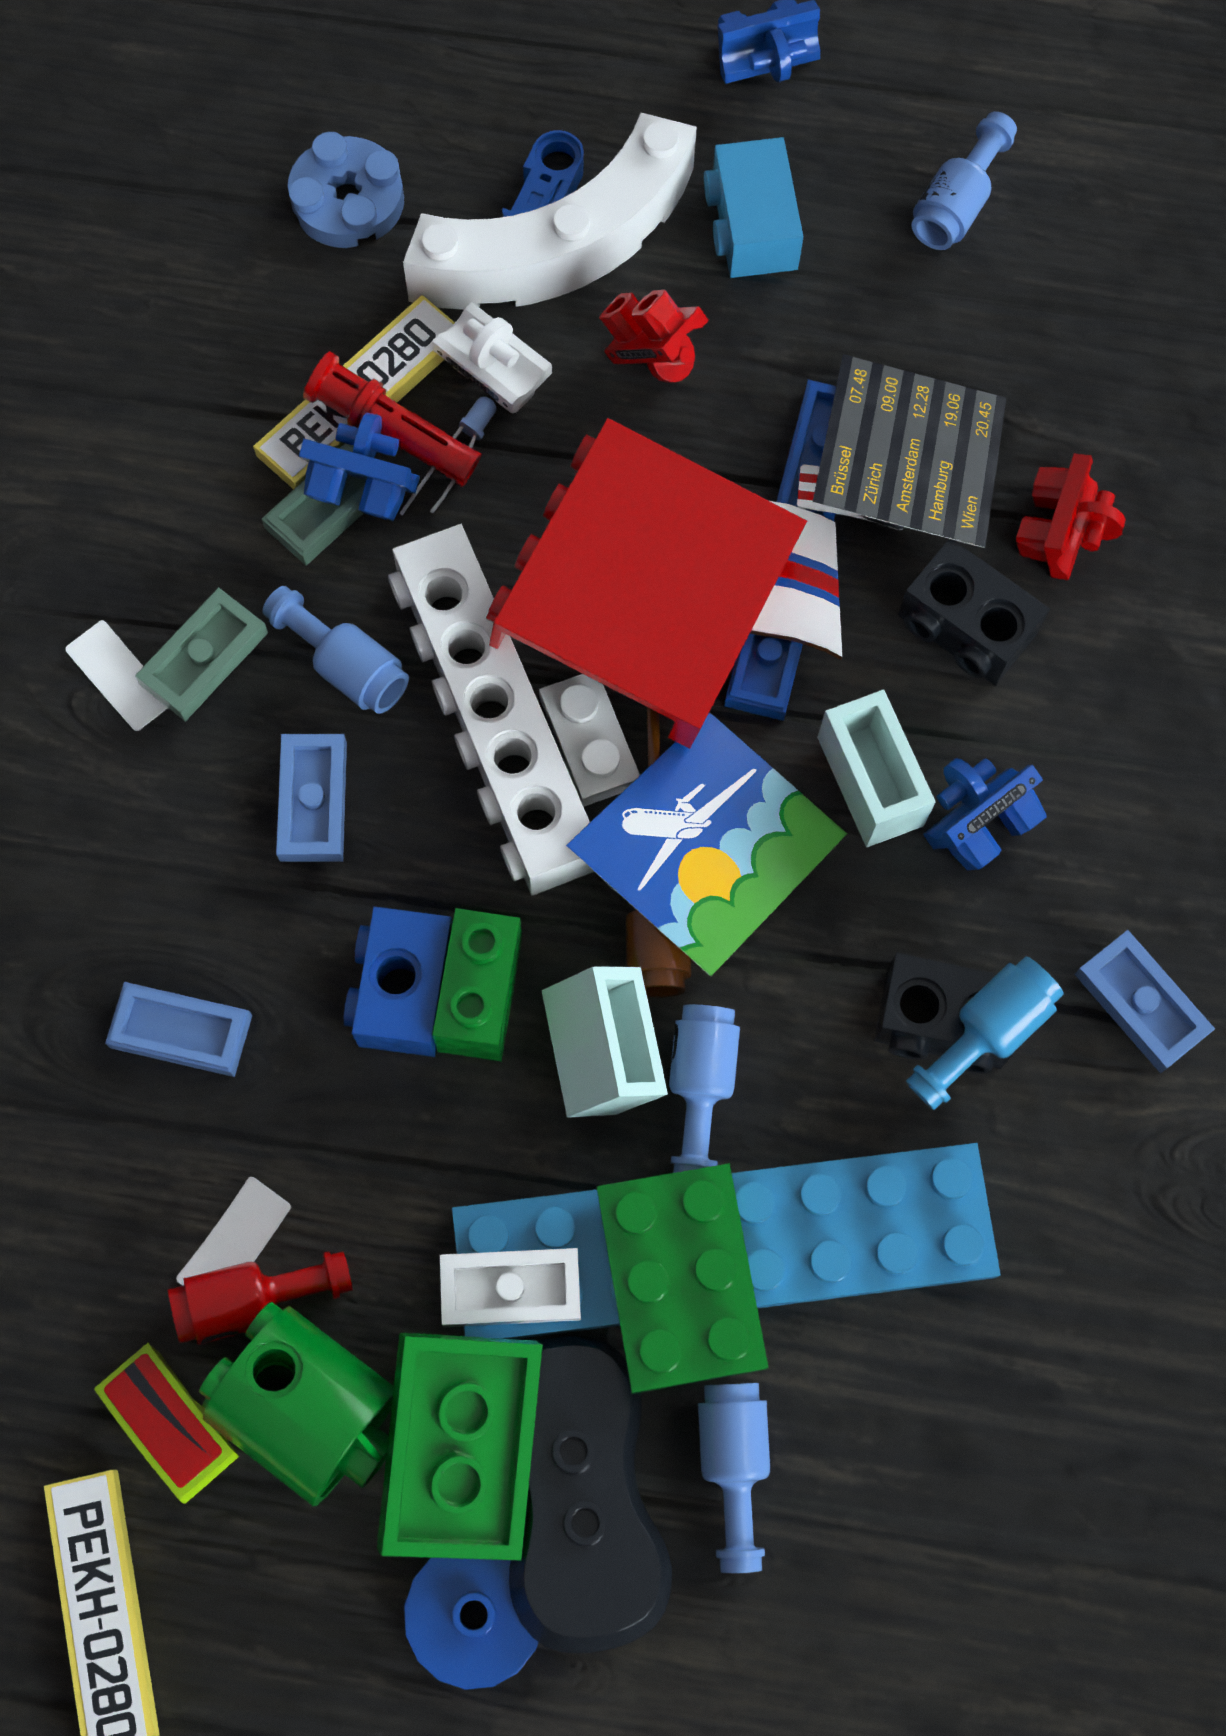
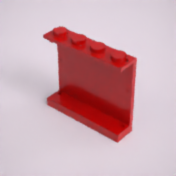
(647, 575)

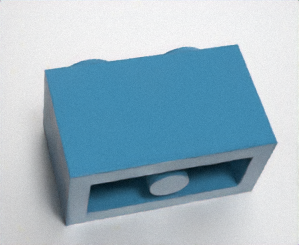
(755, 207)

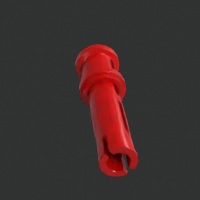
(355, 396)

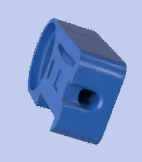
(546, 185)

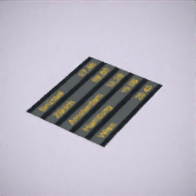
(911, 451)

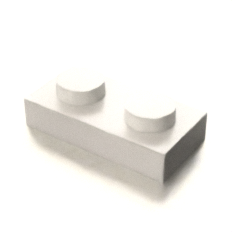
(589, 738)
(510, 1287)

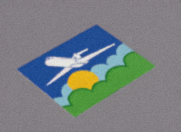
(707, 843)

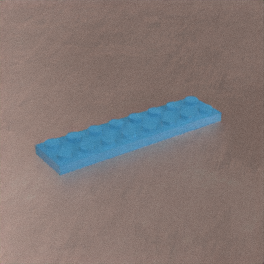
(804, 1229)

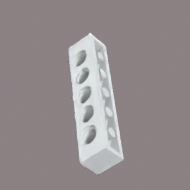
(448, 568)

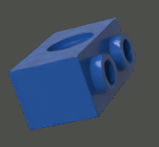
(390, 943)

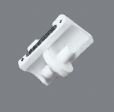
(493, 357)

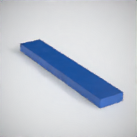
(768, 665)

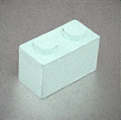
(875, 768)
(604, 1041)

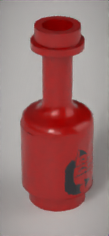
(231, 1297)

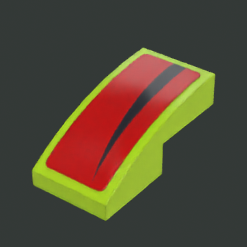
(165, 1423)

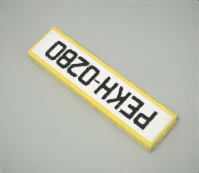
(395, 357)
(100, 1607)

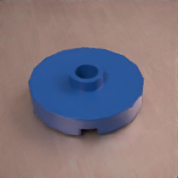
(441, 1639)

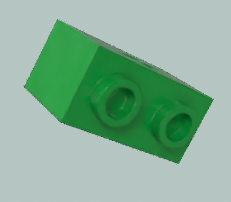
(478, 984)

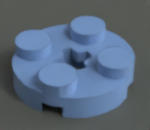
(338, 162)

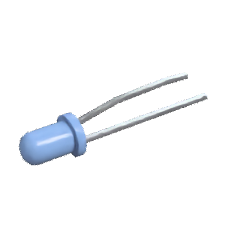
(471, 425)

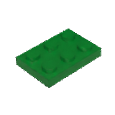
(681, 1278)
(459, 1447)

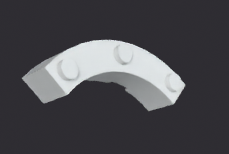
(560, 244)

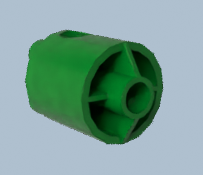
(314, 1427)

